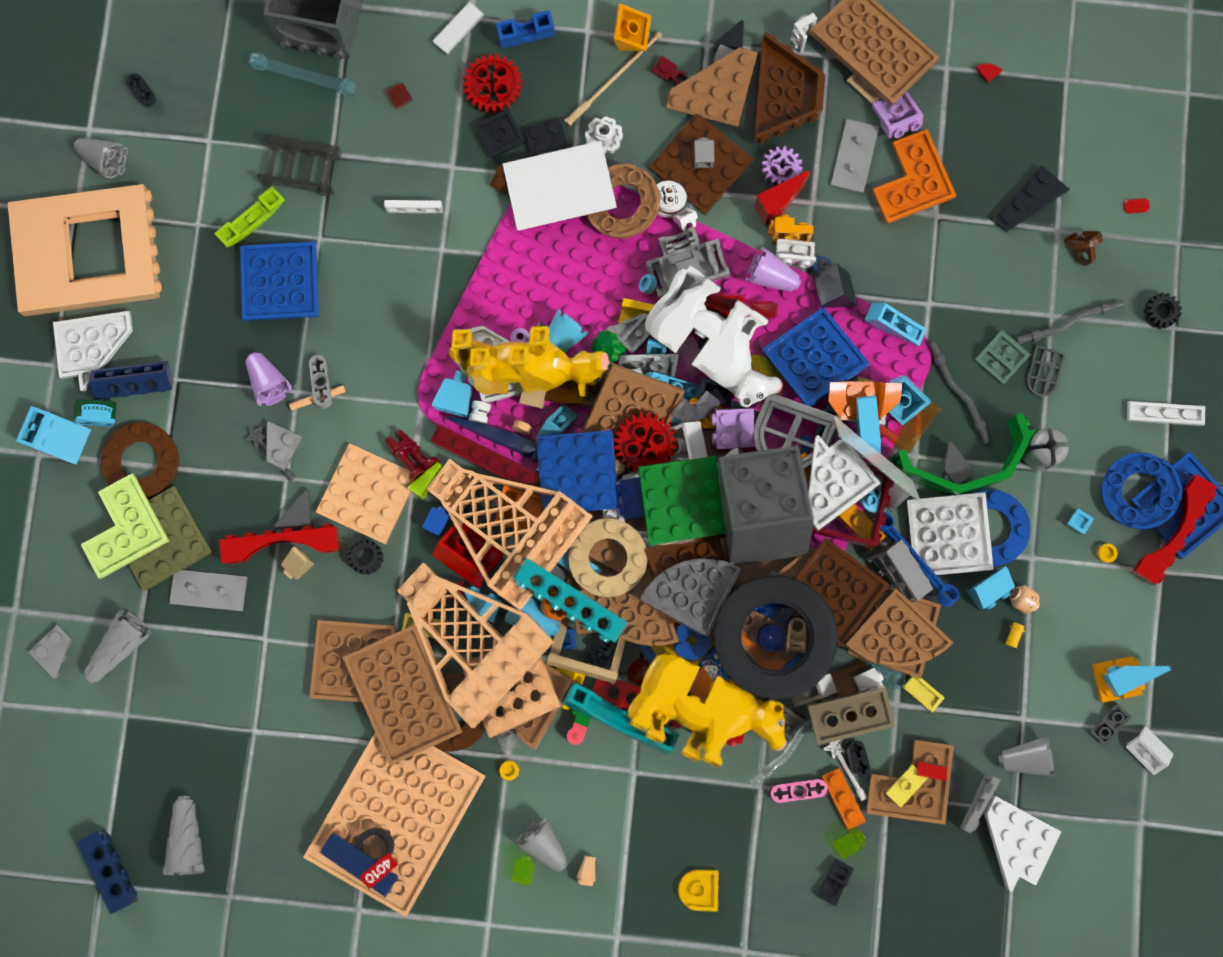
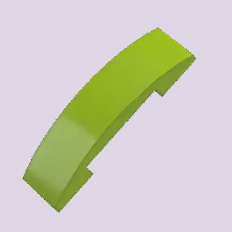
(251, 218)

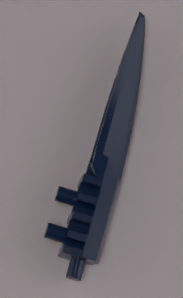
(505, 438)

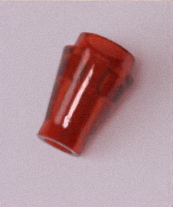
(766, 309)

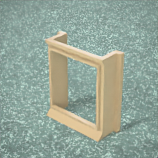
(579, 667)

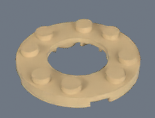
(622, 582)

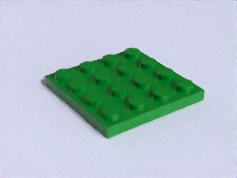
(681, 500)

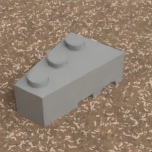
(902, 570)

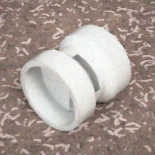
(479, 412)

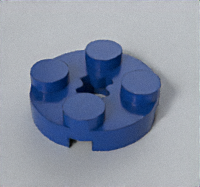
(691, 652)

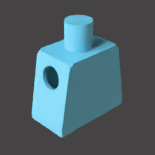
(454, 396)

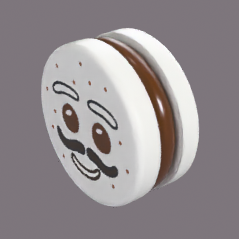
(671, 198)

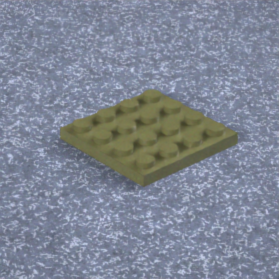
(185, 545)

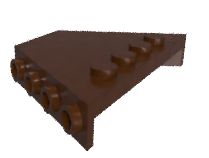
(787, 90)

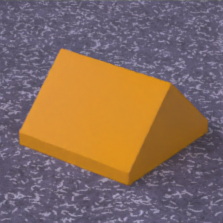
(631, 29)

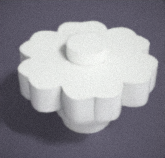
(605, 131)

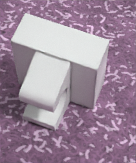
(685, 216)

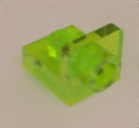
(849, 843)

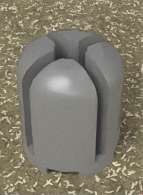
(1052, 453)

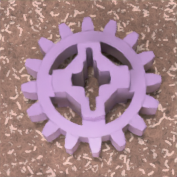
(774, 165)

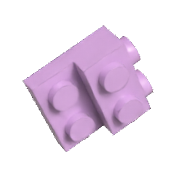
(899, 117)
(733, 428)

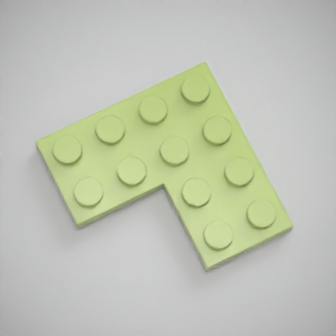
(135, 528)

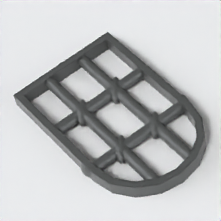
(1042, 364)

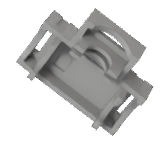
(682, 255)

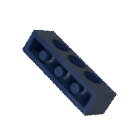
(131, 380)
(97, 866)

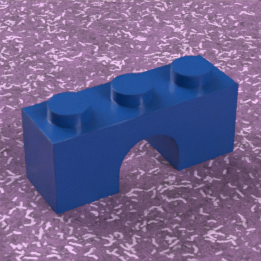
(536, 28)

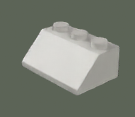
(689, 442)

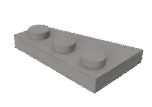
(979, 803)

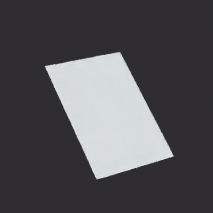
(559, 185)

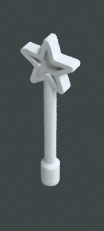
(835, 749)

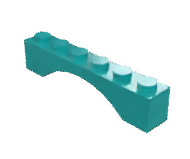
(595, 707)

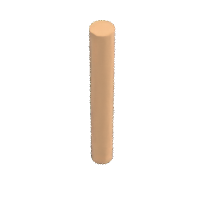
(309, 400)

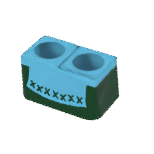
(94, 412)

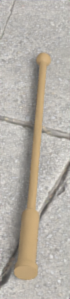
(583, 107)

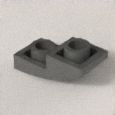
(1110, 723)

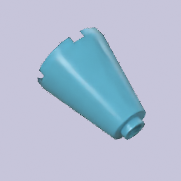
(565, 331)
(533, 608)

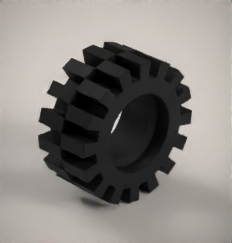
(1152, 315)
(365, 545)

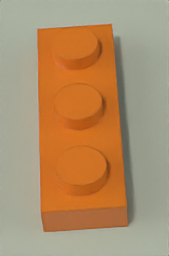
(843, 798)

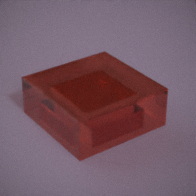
(399, 95)

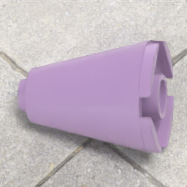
(772, 272)
(266, 381)

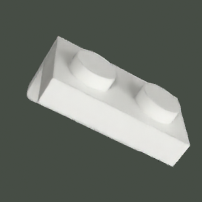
(801, 31)
(795, 252)

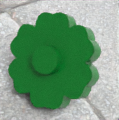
(608, 343)

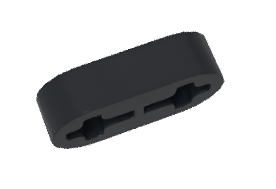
(138, 91)
(857, 758)

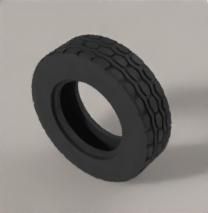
(788, 681)

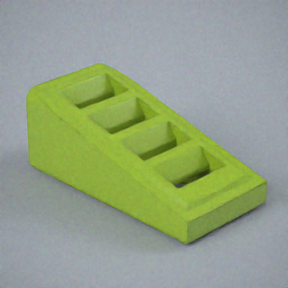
(419, 486)

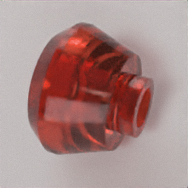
(637, 671)

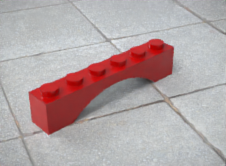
(1195, 498)
(241, 549)

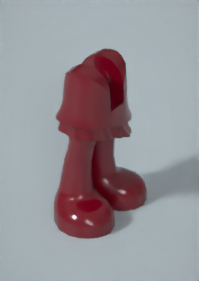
(409, 447)

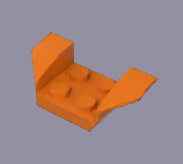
(844, 394)

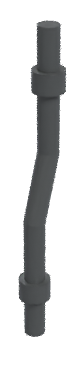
(1103, 308)
(978, 423)

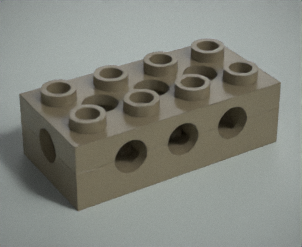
(860, 724)

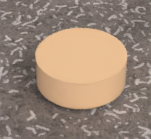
(521, 427)

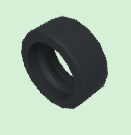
(380, 832)

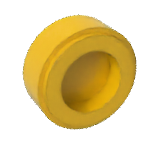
(1107, 553)
(509, 770)

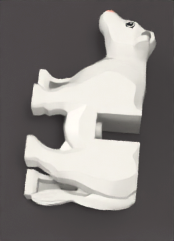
(726, 352)

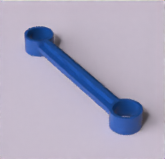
(934, 580)

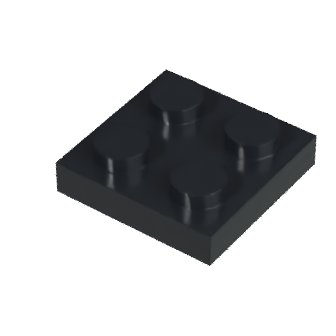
(500, 133)
(546, 137)

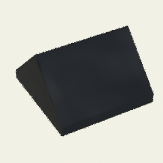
(834, 287)

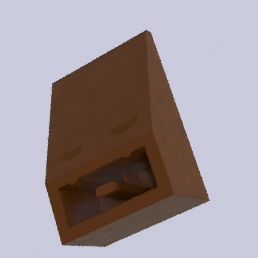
(569, 394)

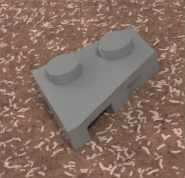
(632, 332)
(280, 446)
(52, 650)

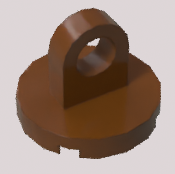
(1084, 243)

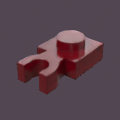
(667, 70)

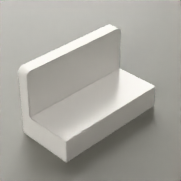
(1150, 751)

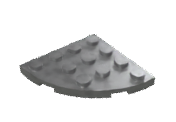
(692, 592)

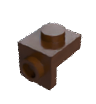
(499, 180)

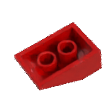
(778, 198)

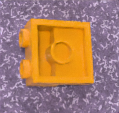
(784, 228)
(1104, 693)

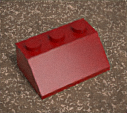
(455, 554)

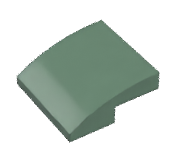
(1003, 356)

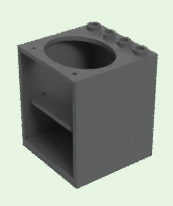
(314, 25)
(765, 505)

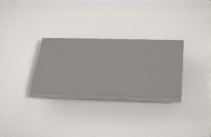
(854, 156)
(208, 590)

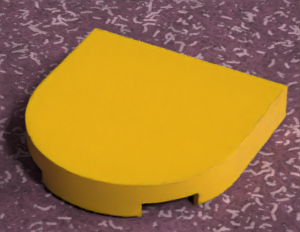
(699, 890)

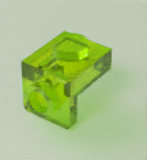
(523, 870)

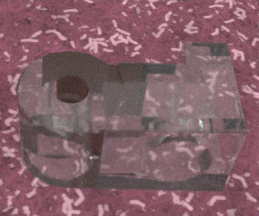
(508, 740)

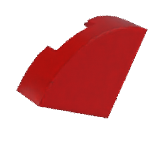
(988, 71)

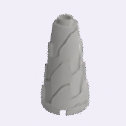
(119, 641)
(183, 844)

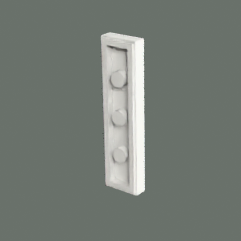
(1166, 413)

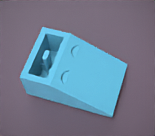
(53, 435)

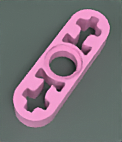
(812, 783)

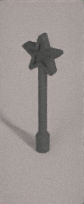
(257, 438)

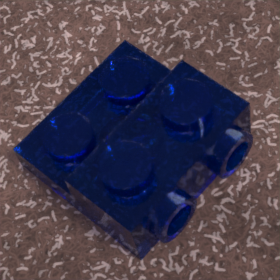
(631, 498)

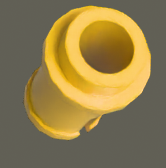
(1015, 634)

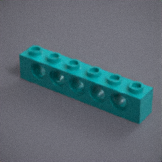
(614, 623)

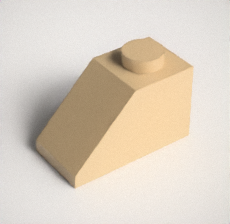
(296, 563)

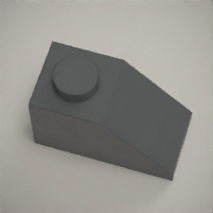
(954, 465)

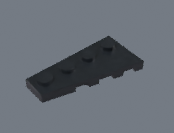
(1032, 197)

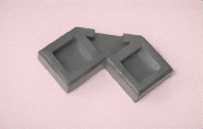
(702, 409)

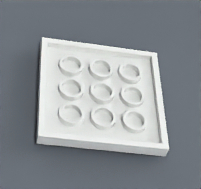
(951, 533)

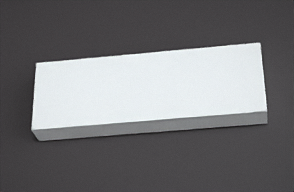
(458, 28)
(413, 206)

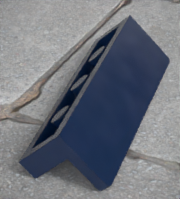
(355, 862)

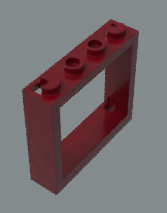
(879, 517)

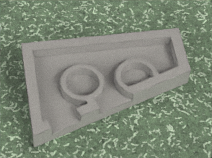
(658, 363)

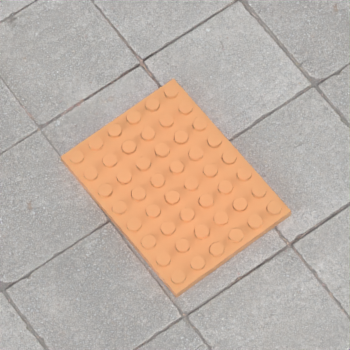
(413, 801)

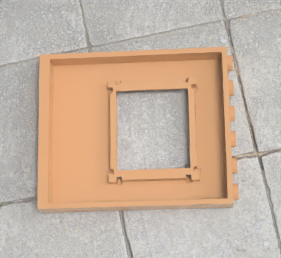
(45, 257)

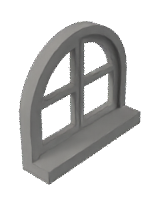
(800, 411)

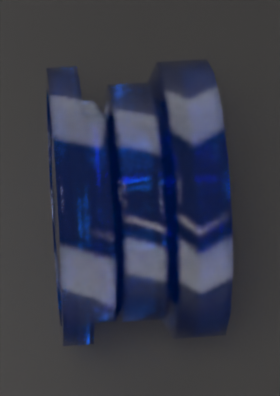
(771, 638)

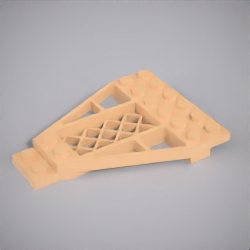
(543, 541)
(498, 669)

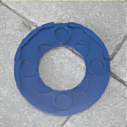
(1141, 463)
(1018, 522)

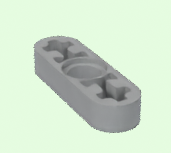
(326, 388)

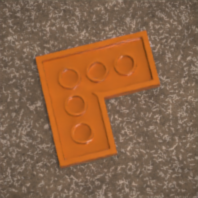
(924, 180)

